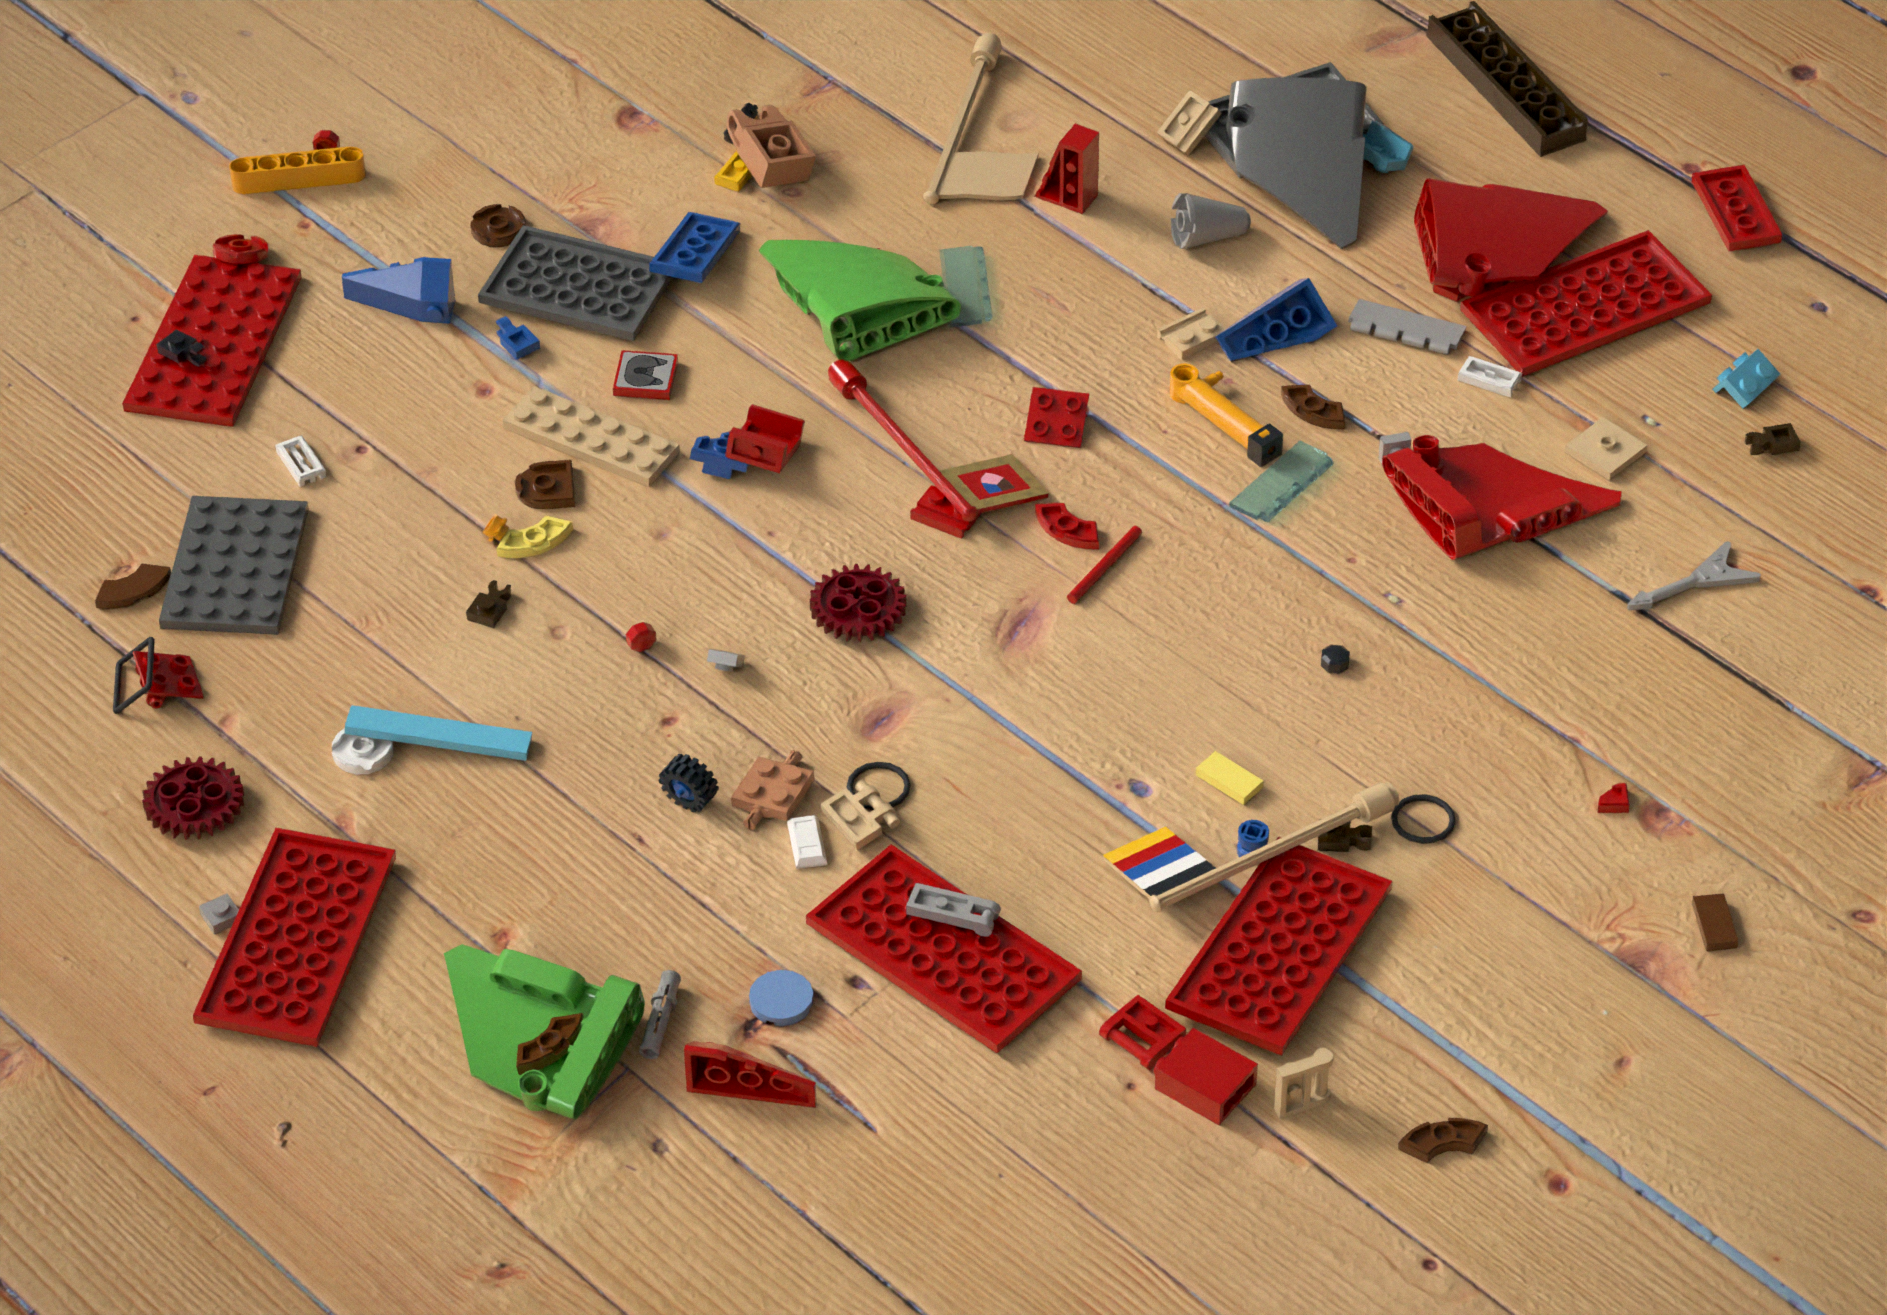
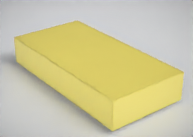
(1229, 778)

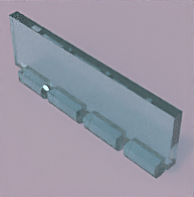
(967, 280)
(1282, 482)

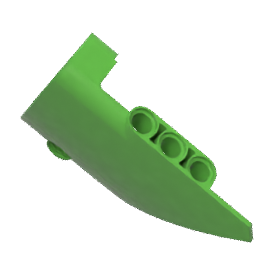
(862, 289)
(512, 1002)

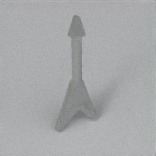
(1710, 573)

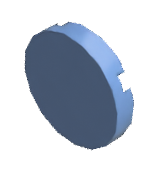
(781, 997)

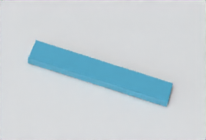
(438, 732)

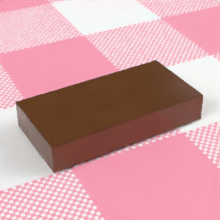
(1715, 922)

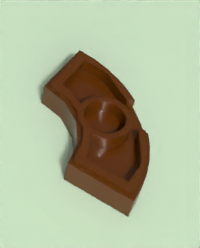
(1313, 408)
(143, 582)
(550, 1044)
(1436, 1138)

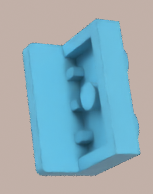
(1386, 148)
(1748, 378)

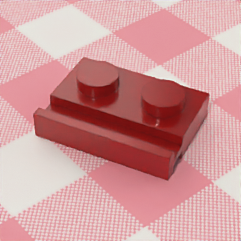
(939, 513)

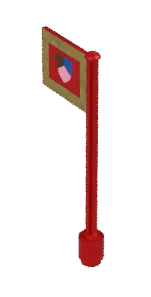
(968, 487)

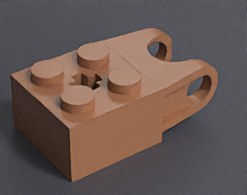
(771, 147)

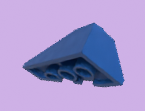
(411, 290)
(1282, 321)

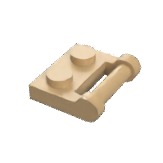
(1294, 1081)

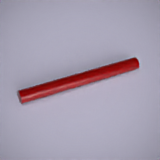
(1104, 564)

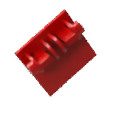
(1056, 417)
(171, 677)

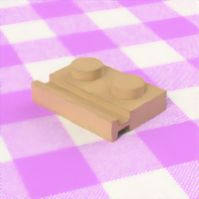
(1189, 122)
(1191, 333)

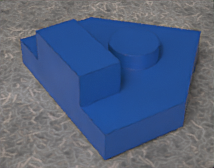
(712, 454)

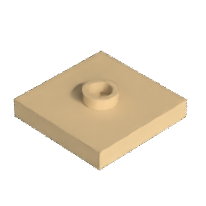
(1606, 448)

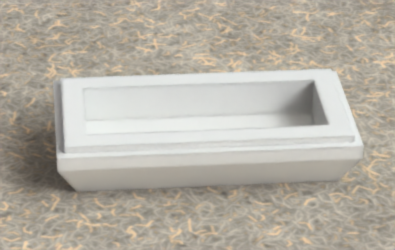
(807, 842)

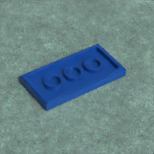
(694, 247)

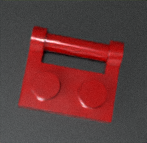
(1148, 1024)

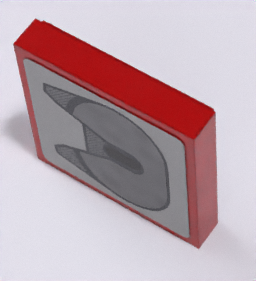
(645, 375)

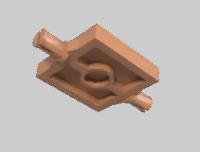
(772, 789)

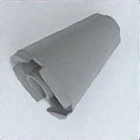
(1206, 220)

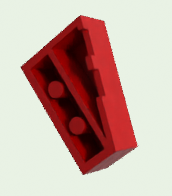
(1073, 171)

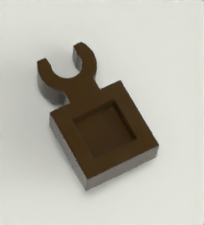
(1775, 438)
(489, 607)
(1343, 836)

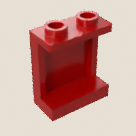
(765, 439)

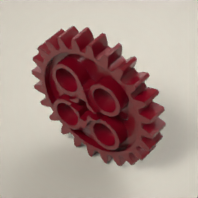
(858, 602)
(193, 798)

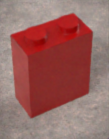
(1205, 1076)

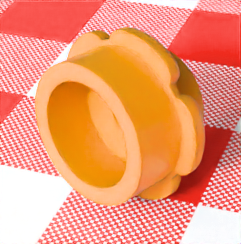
(496, 528)

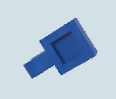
(518, 340)

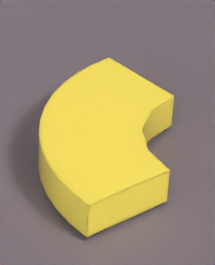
(534, 539)

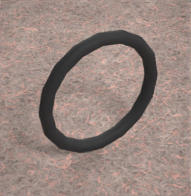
(884, 765)
(1423, 797)

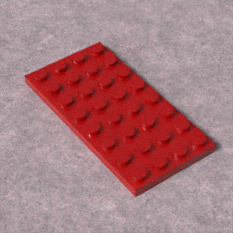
(1585, 303)
(235, 317)
(295, 937)
(1279, 947)
(974, 981)

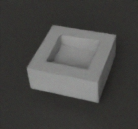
(1393, 443)
(725, 660)
(219, 913)

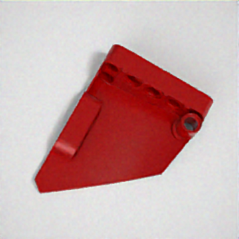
(1495, 232)
(1484, 497)

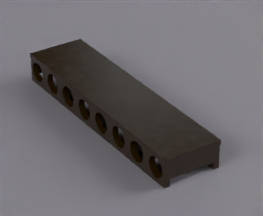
(1508, 83)

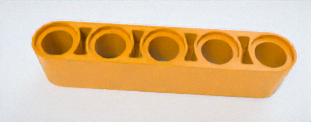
(297, 170)

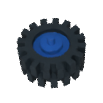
(688, 782)

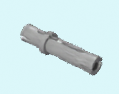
(668, 986)

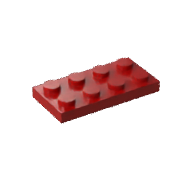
(1736, 208)

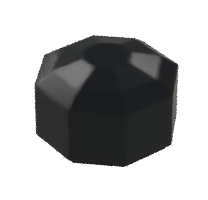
(1335, 659)

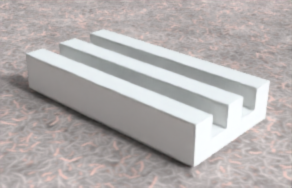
(1489, 376)
(307, 474)

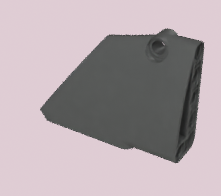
(1303, 146)

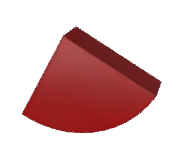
(1614, 800)

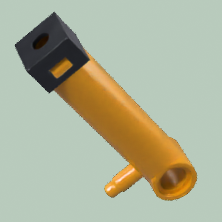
(1261, 441)

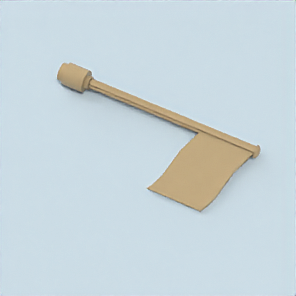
(980, 172)

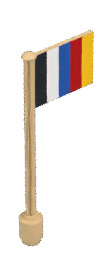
(1171, 870)

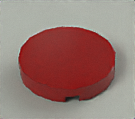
(240, 250)

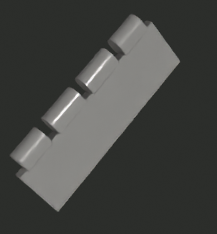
(1413, 327)

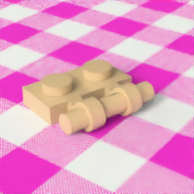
(852, 818)

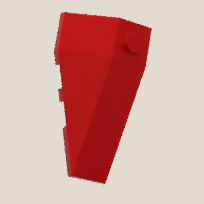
(734, 1074)

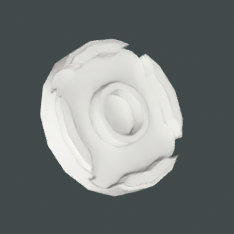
(360, 753)

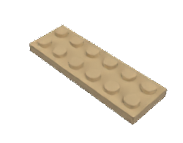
(591, 436)

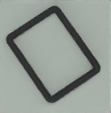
(150, 642)

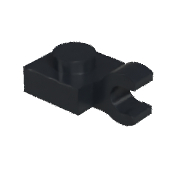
(181, 346)

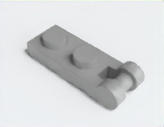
(953, 908)

